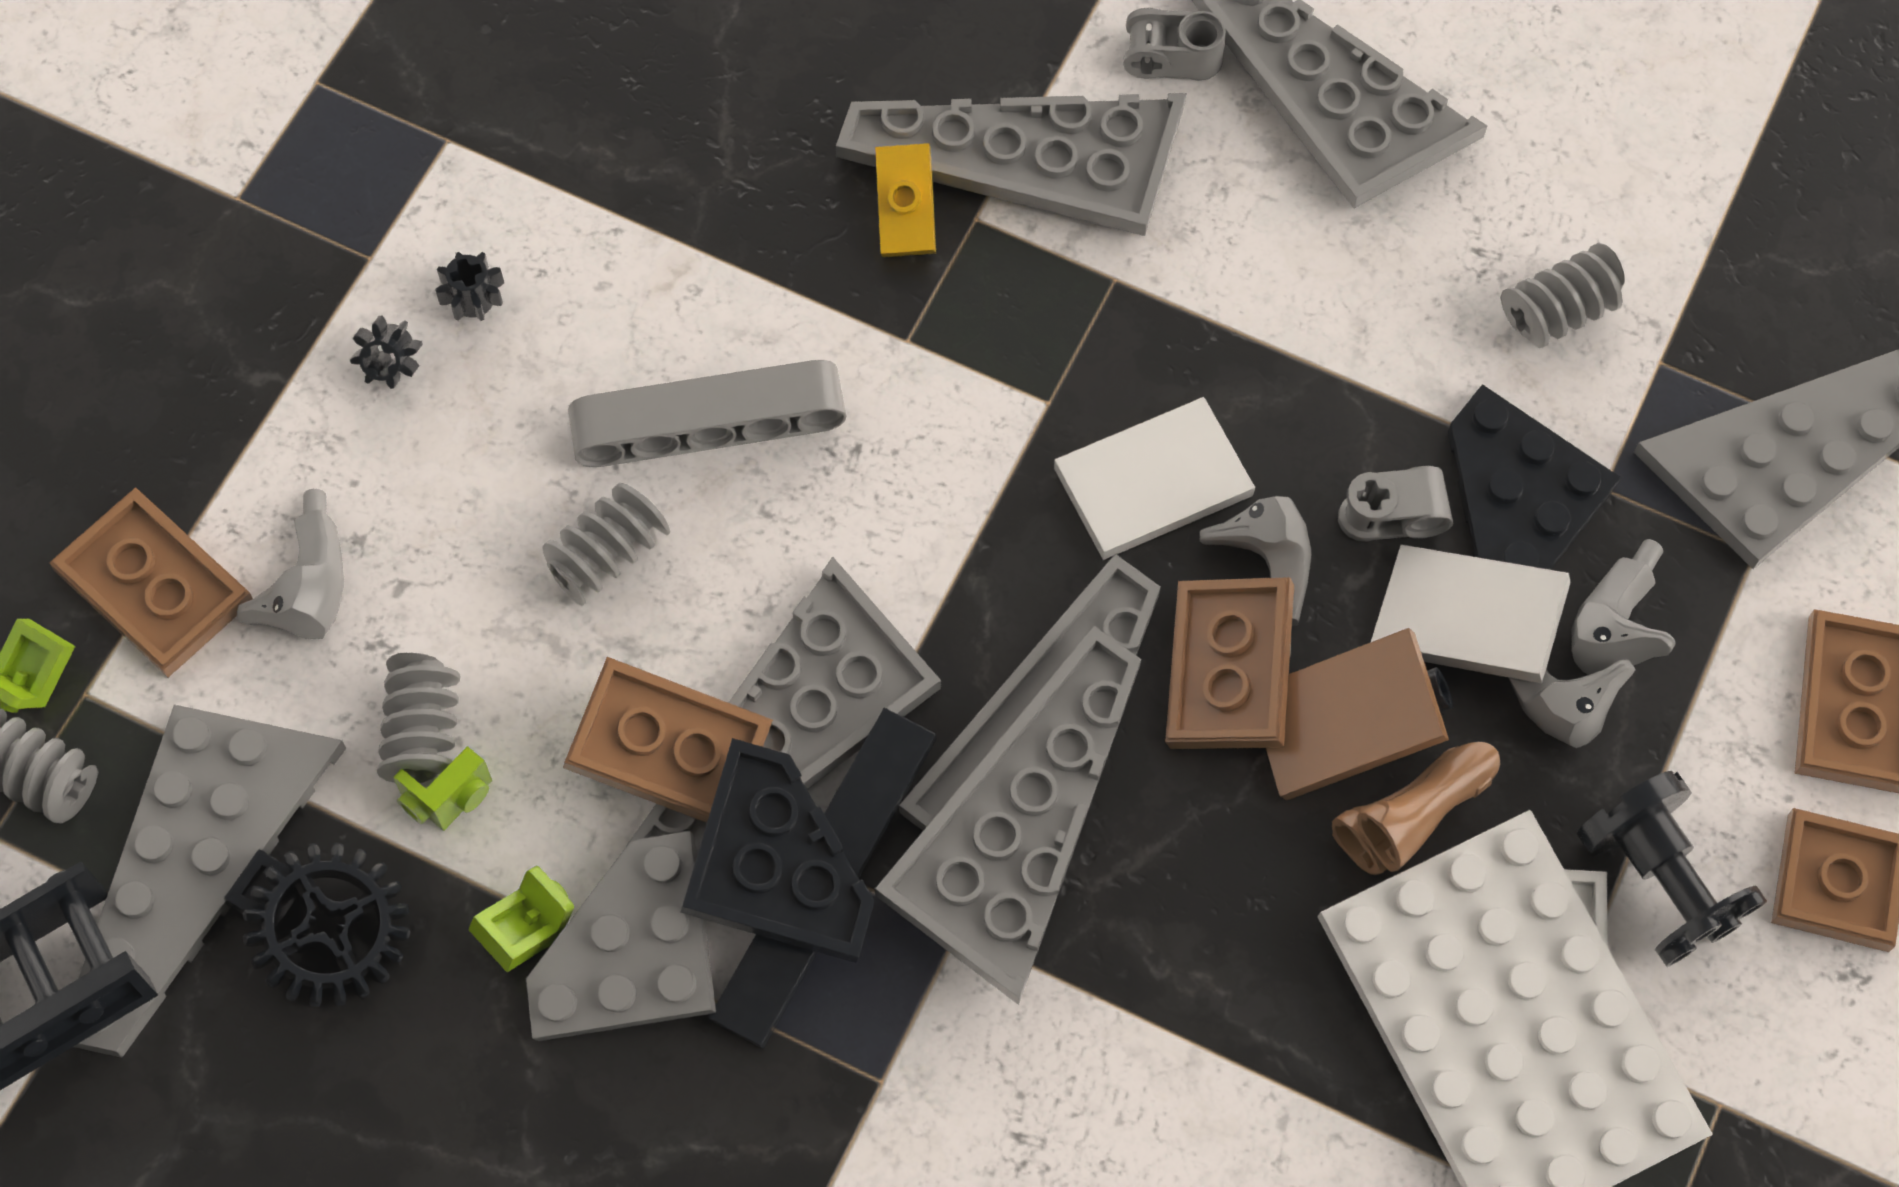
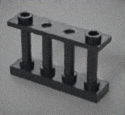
(81, 1008)

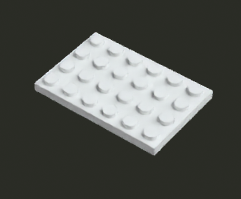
(1513, 1018)

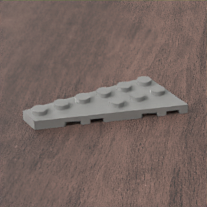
(1342, 96)
(1039, 152)
(1782, 458)
(1115, 602)
(823, 686)
(205, 812)
(1002, 844)

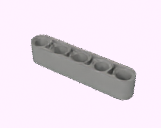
(706, 413)

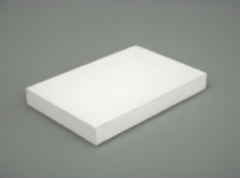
(1153, 478)
(1475, 611)

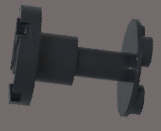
(1659, 849)

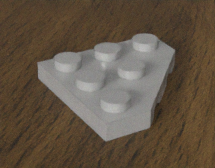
(627, 949)

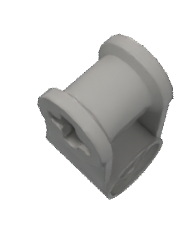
(1173, 44)
(1397, 503)

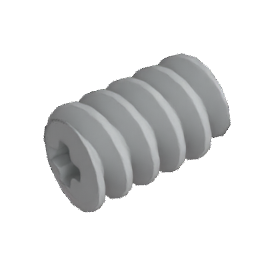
(1565, 295)
(602, 540)
(416, 716)
(42, 772)

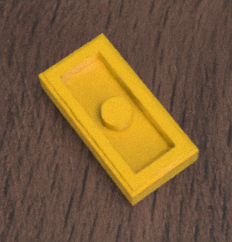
(905, 200)

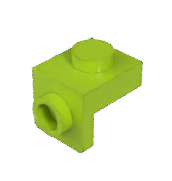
(31, 665)
(455, 790)
(523, 920)

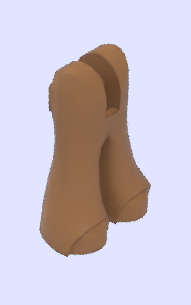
(1397, 826)

